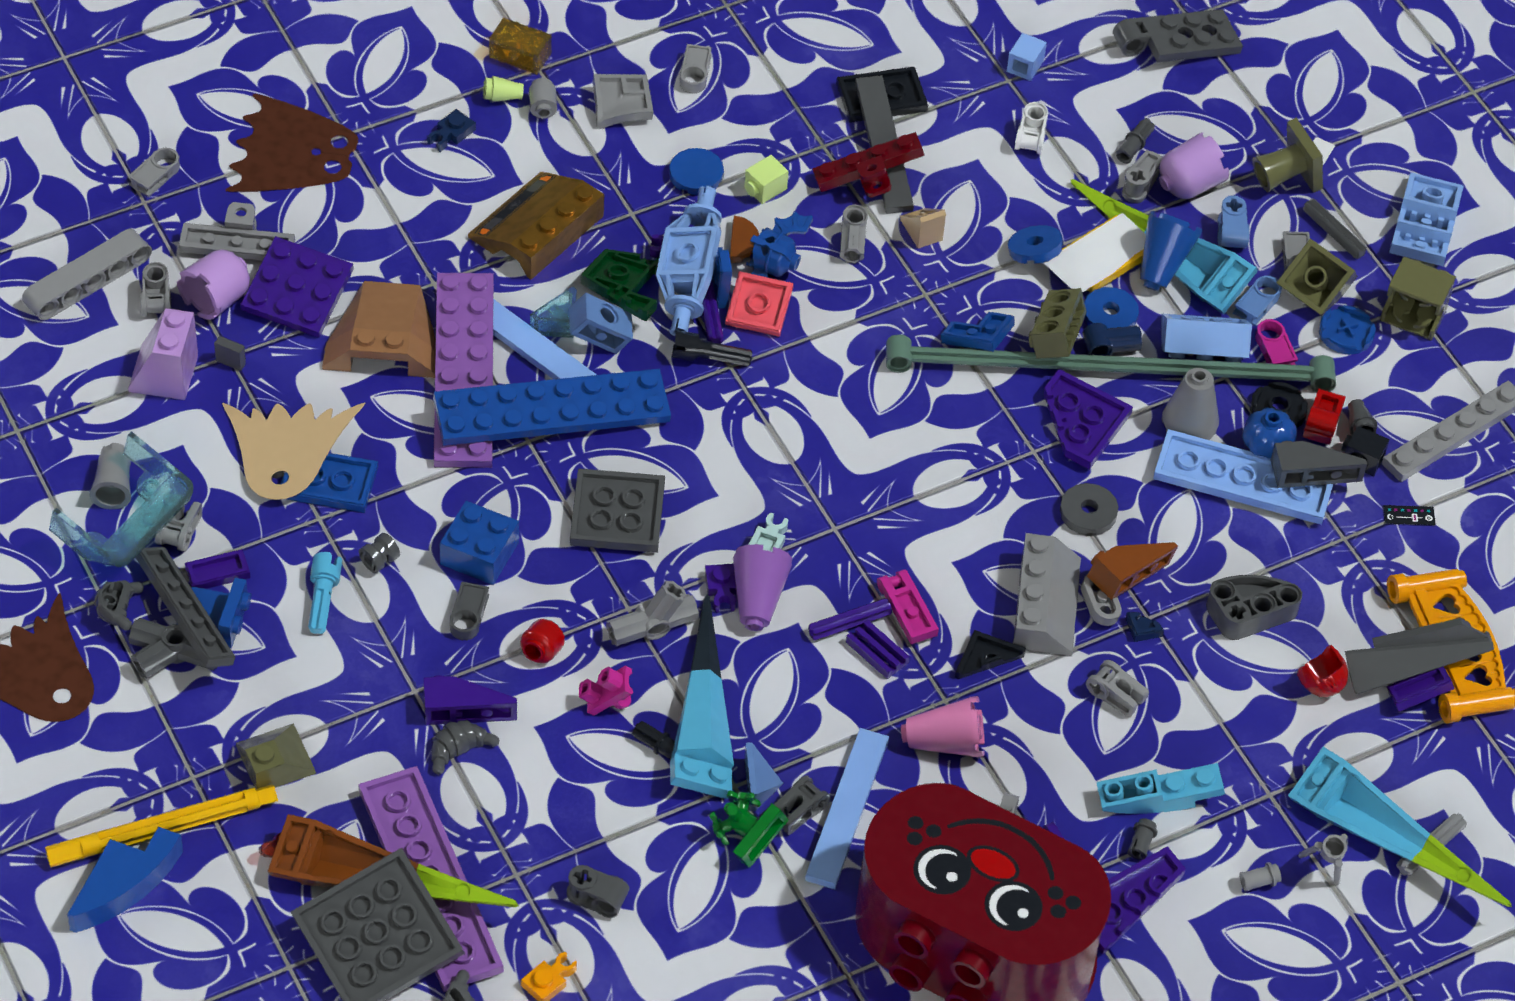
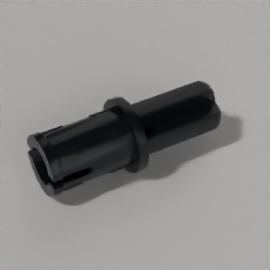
(655, 739)

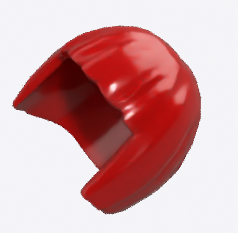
(1324, 674)

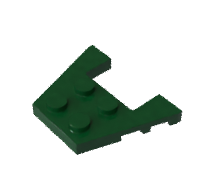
(619, 278)

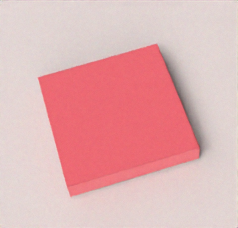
(759, 304)

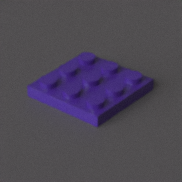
(297, 286)

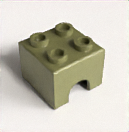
(1417, 298)

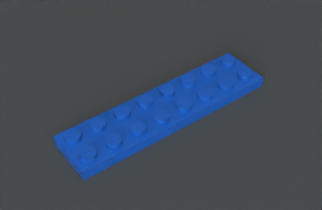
(551, 407)

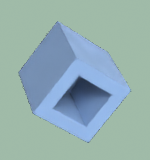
(1026, 56)

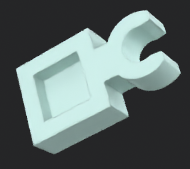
(771, 535)

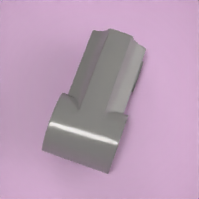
(853, 233)

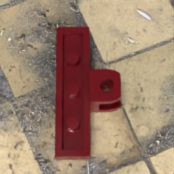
(869, 165)

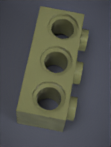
(1058, 323)

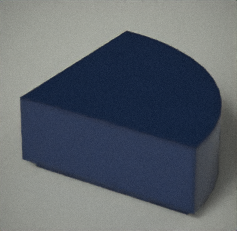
(1143, 627)

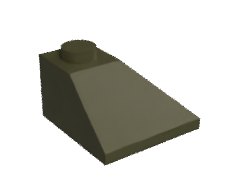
(1317, 277)
(275, 757)

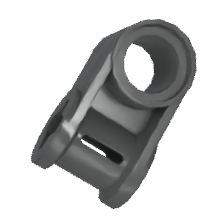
(598, 892)

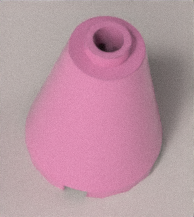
(947, 729)

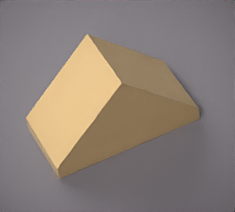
(925, 225)

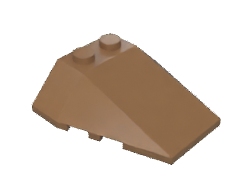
(384, 324)

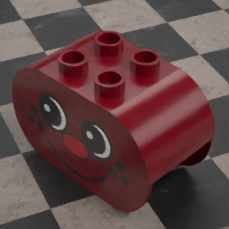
(978, 900)

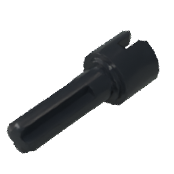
(690, 347)

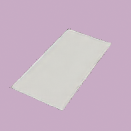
(1098, 253)

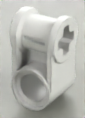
(1032, 128)

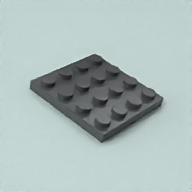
(378, 931)

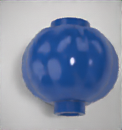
(1267, 428)

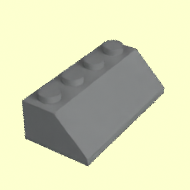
(1047, 596)

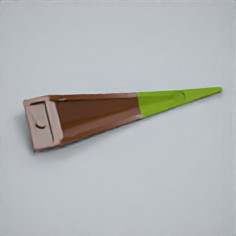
(326, 856)

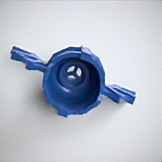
(776, 252)

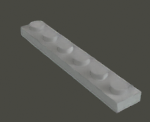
(1451, 432)

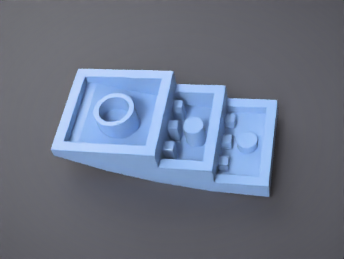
(1426, 219)

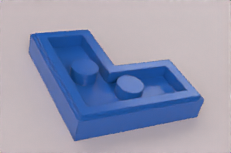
(722, 277)
(984, 336)

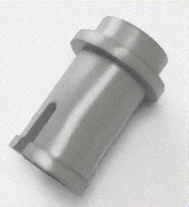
(1260, 877)

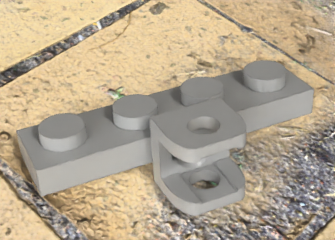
(237, 236)

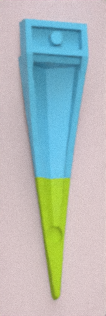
(1207, 271)
(1351, 802)

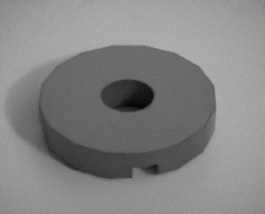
(1089, 495)

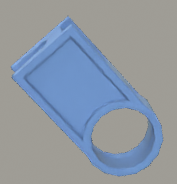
(1254, 303)

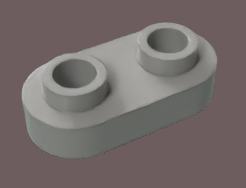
(1100, 606)

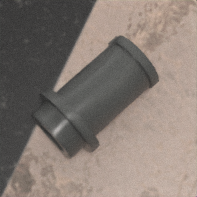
(1142, 838)

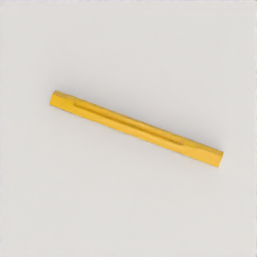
(173, 821)

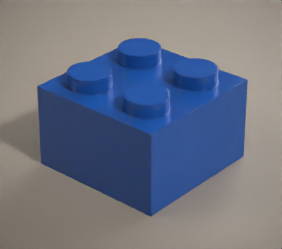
(479, 542)

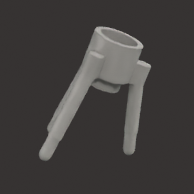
(1332, 851)

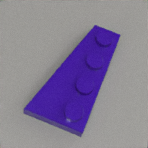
(1137, 891)

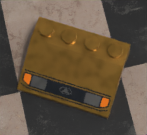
(541, 220)

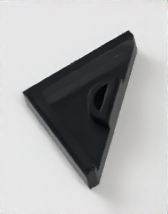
(986, 653)

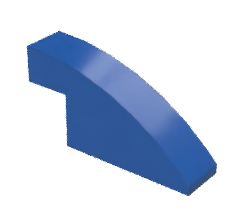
(123, 878)

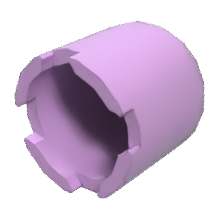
(1193, 167)
(214, 283)

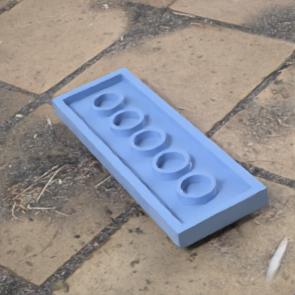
(1236, 477)

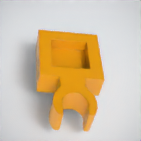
(547, 980)

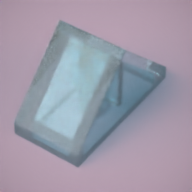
(553, 317)

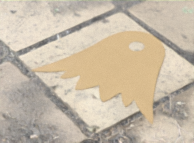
(286, 445)

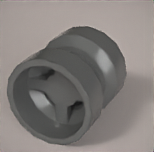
(378, 553)

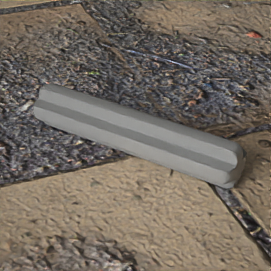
(1443, 834)

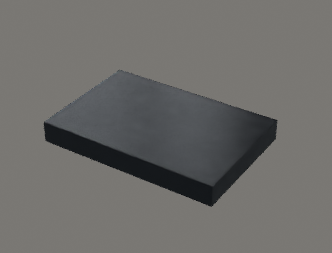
(902, 90)

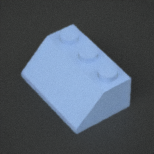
(1205, 337)

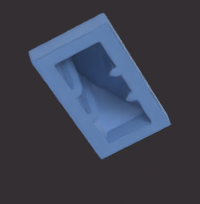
(759, 775)

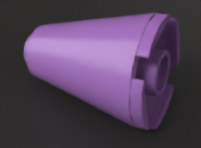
(759, 583)

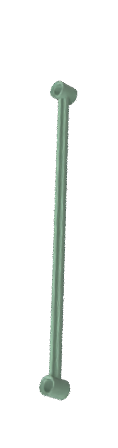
(901, 355)

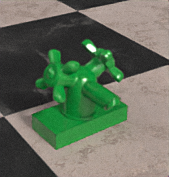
(755, 832)

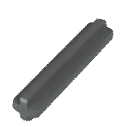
(1335, 228)

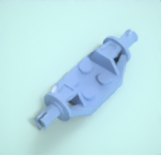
(689, 259)

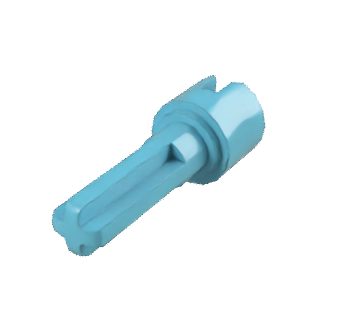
(324, 577)

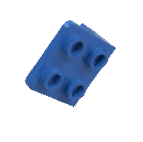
(226, 609)

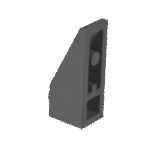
(1310, 464)

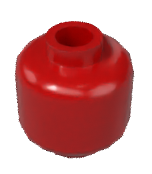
(542, 641)

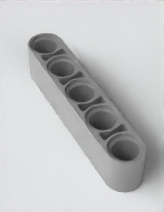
(86, 274)

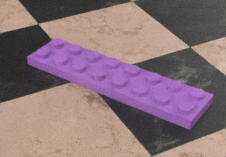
(463, 354)
(408, 820)

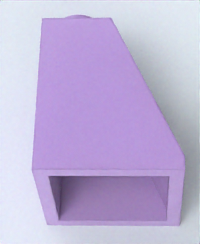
(167, 357)

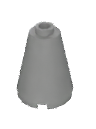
(1193, 406)

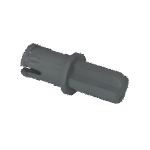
(1135, 140)

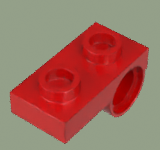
(1324, 416)

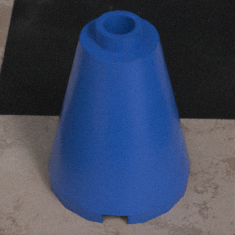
(1165, 249)

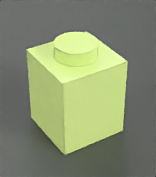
(766, 179)

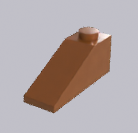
(1128, 565)

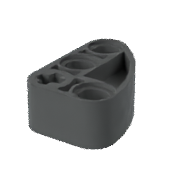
(1251, 604)

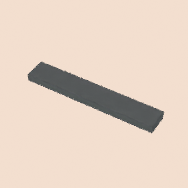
(881, 129)
(185, 607)

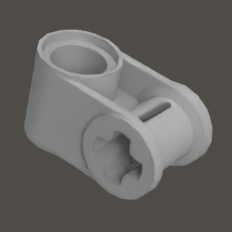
(155, 289)

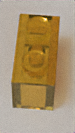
(520, 46)

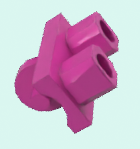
(610, 690)

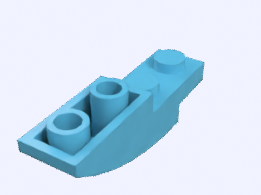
(1157, 793)

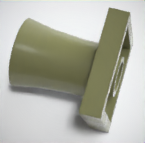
(1297, 158)

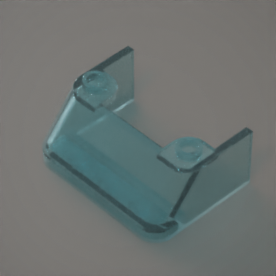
(165, 494)

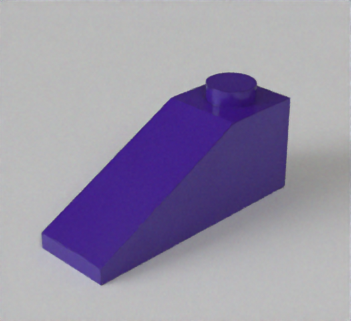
(458, 700)

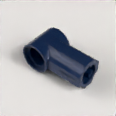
(1105, 341)

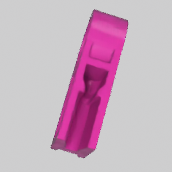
(1278, 349)

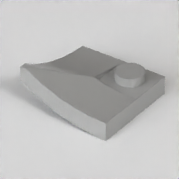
(621, 98)

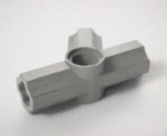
(654, 617)

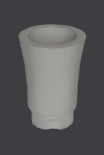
(112, 478)

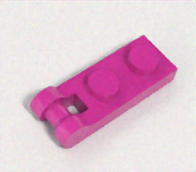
(908, 606)

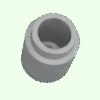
(543, 98)

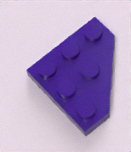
(1083, 417)

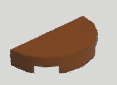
(741, 235)

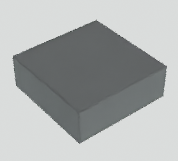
(230, 353)

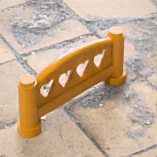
(1467, 697)

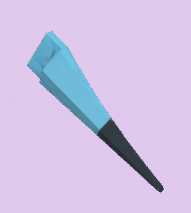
(703, 744)

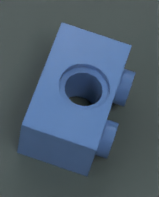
(600, 323)

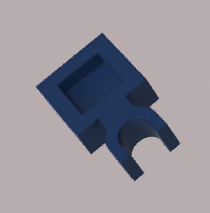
(453, 128)

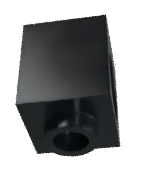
(1367, 446)

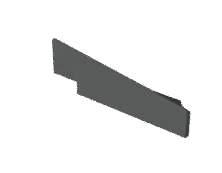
(1414, 653)

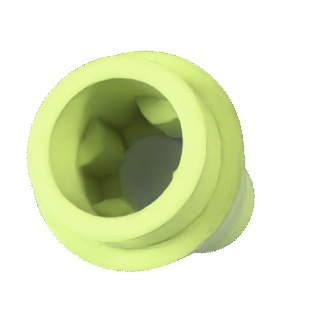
(500, 89)

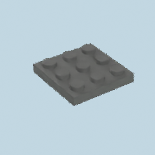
(617, 510)

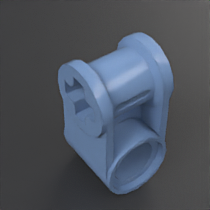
(1233, 223)

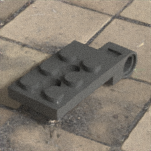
(1167, 35)

